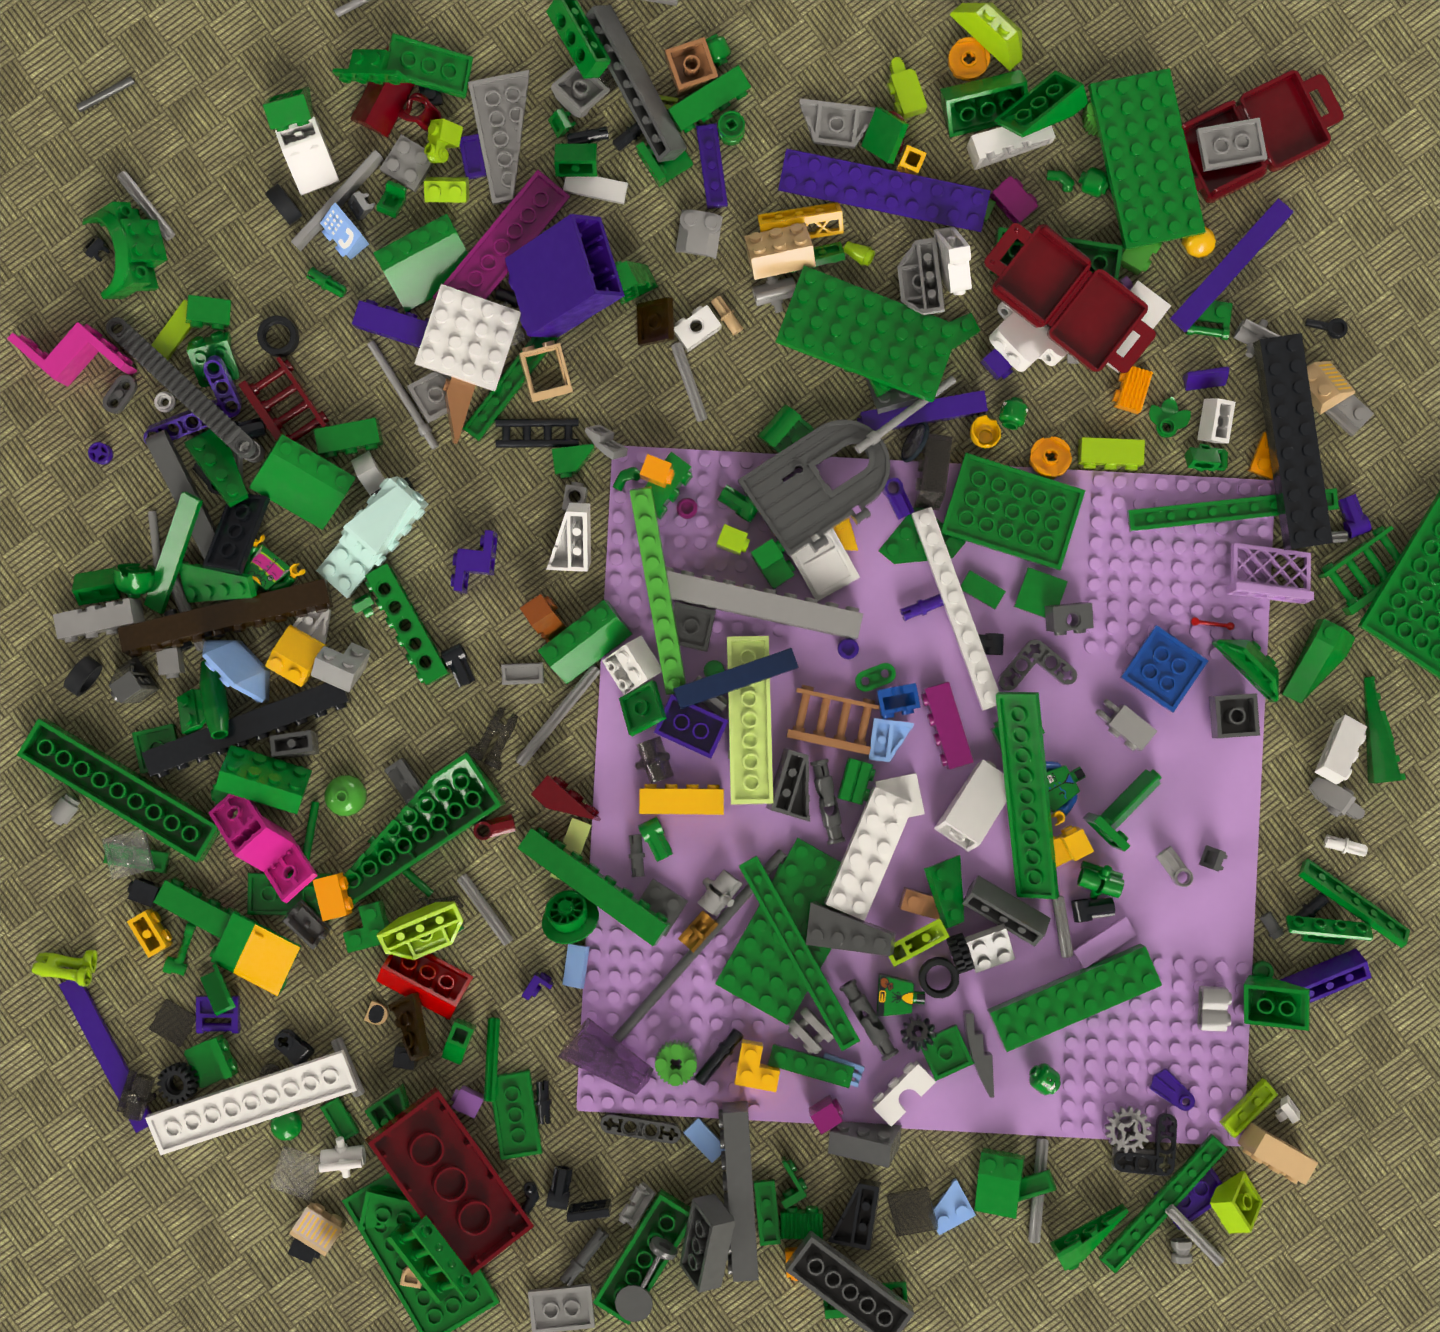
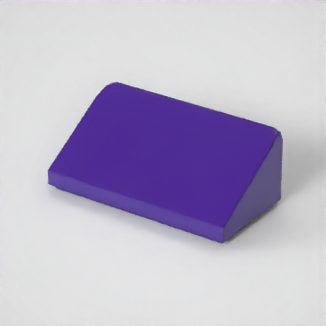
(1206, 378)

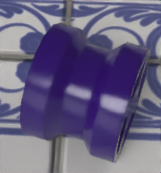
(96, 451)

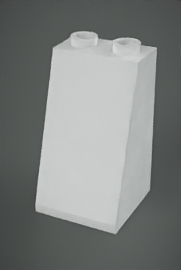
(974, 807)

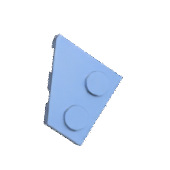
(887, 738)
(952, 1208)

